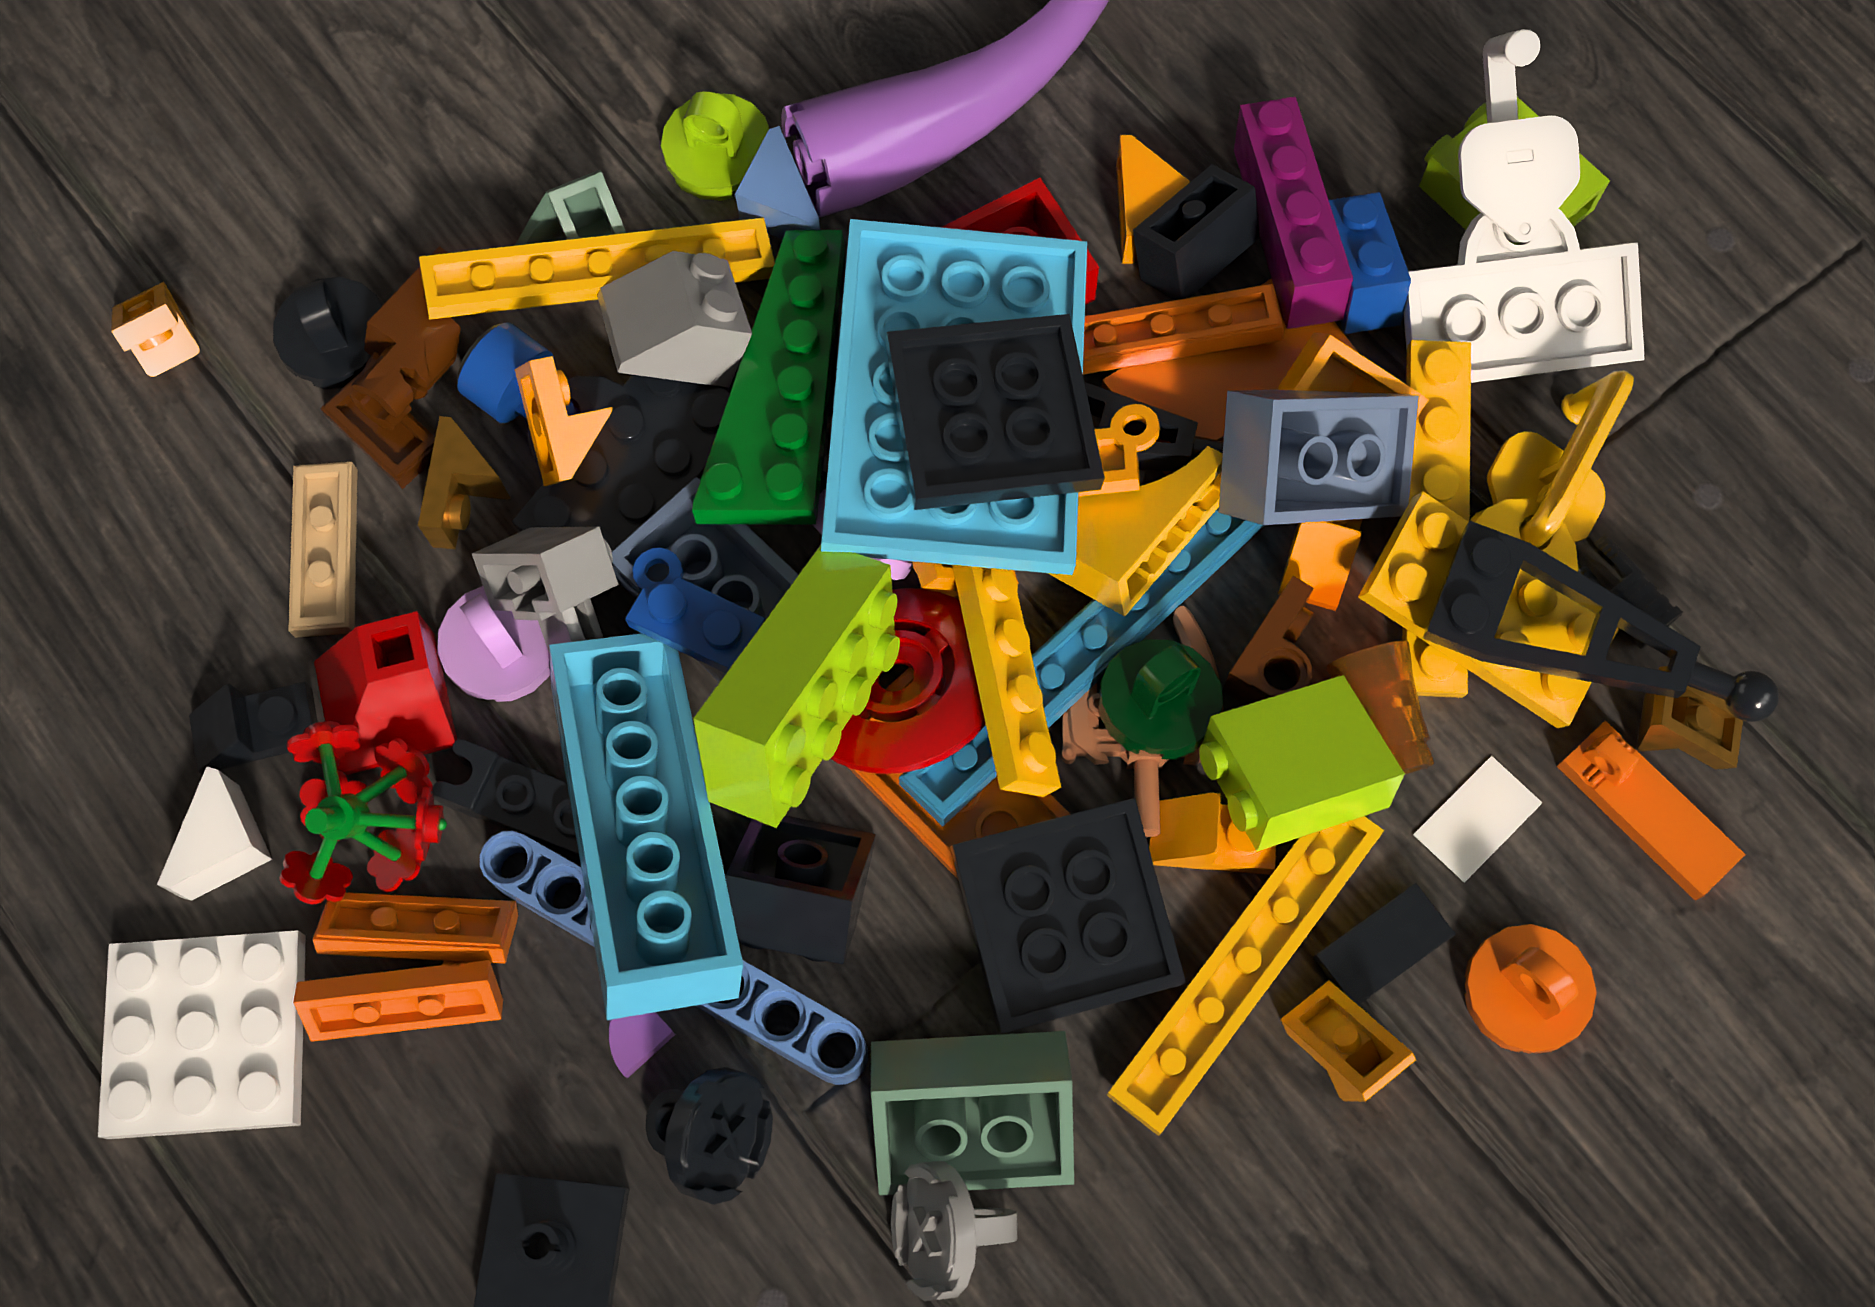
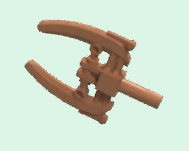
(1084, 737)

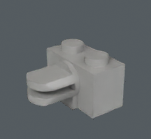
(549, 579)

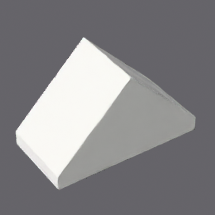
(214, 841)

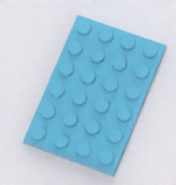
(925, 280)

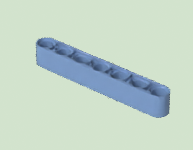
(748, 1014)

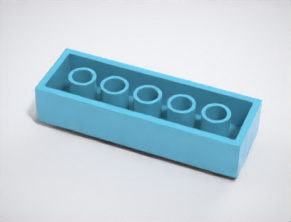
(643, 827)

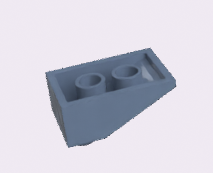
(1316, 455)

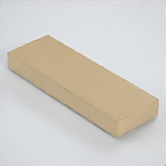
(323, 549)

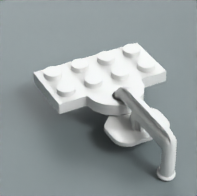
(1538, 300)

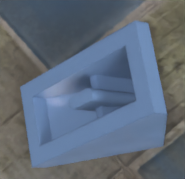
(775, 189)

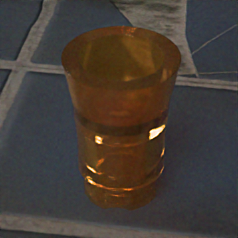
(1388, 693)

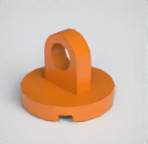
(1529, 989)

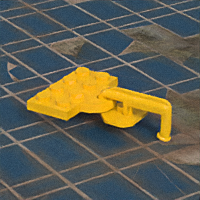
(1539, 498)

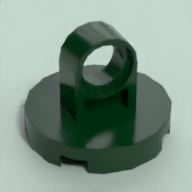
(1159, 698)

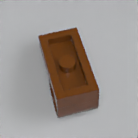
(1271, 651)

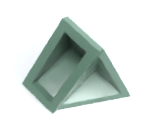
(574, 212)

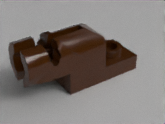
(405, 354)

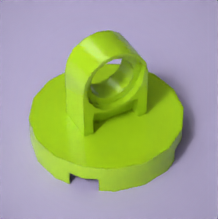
(712, 143)

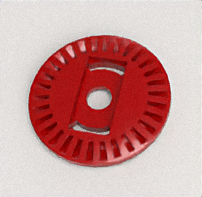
(941, 693)

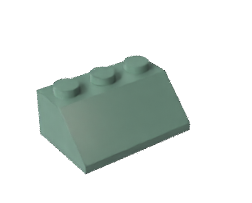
(978, 1103)

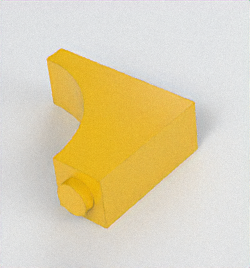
(1135, 535)

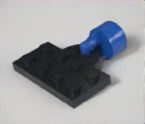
(638, 461)

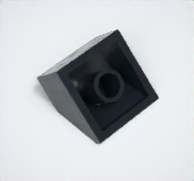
(799, 887)

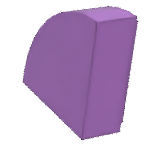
(636, 1040)

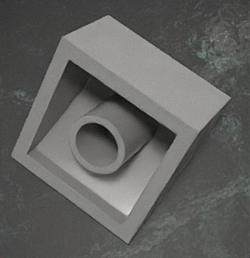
(677, 320)

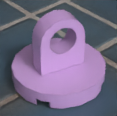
(491, 651)

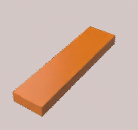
(1181, 328)

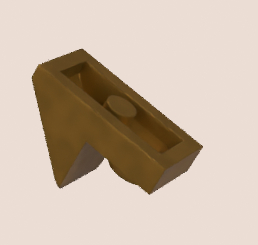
(453, 476)
(1693, 724)

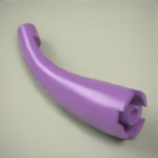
(905, 125)

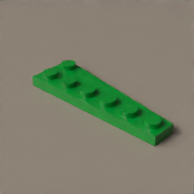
(775, 420)

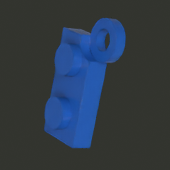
(689, 615)

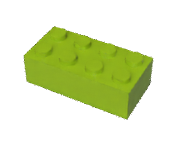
(797, 685)

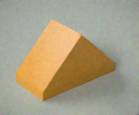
(1143, 187)

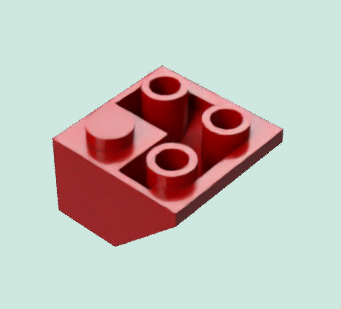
(389, 687)

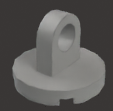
(939, 1230)

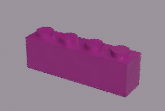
(1293, 213)

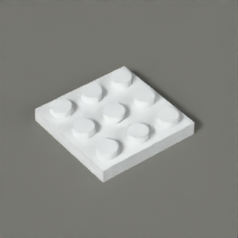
(202, 1035)

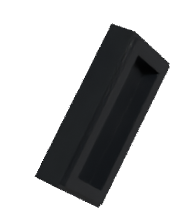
(1384, 945)

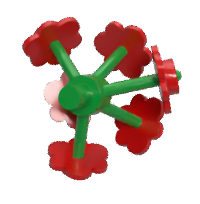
(340, 811)

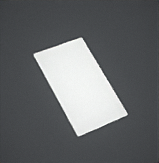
(1477, 819)

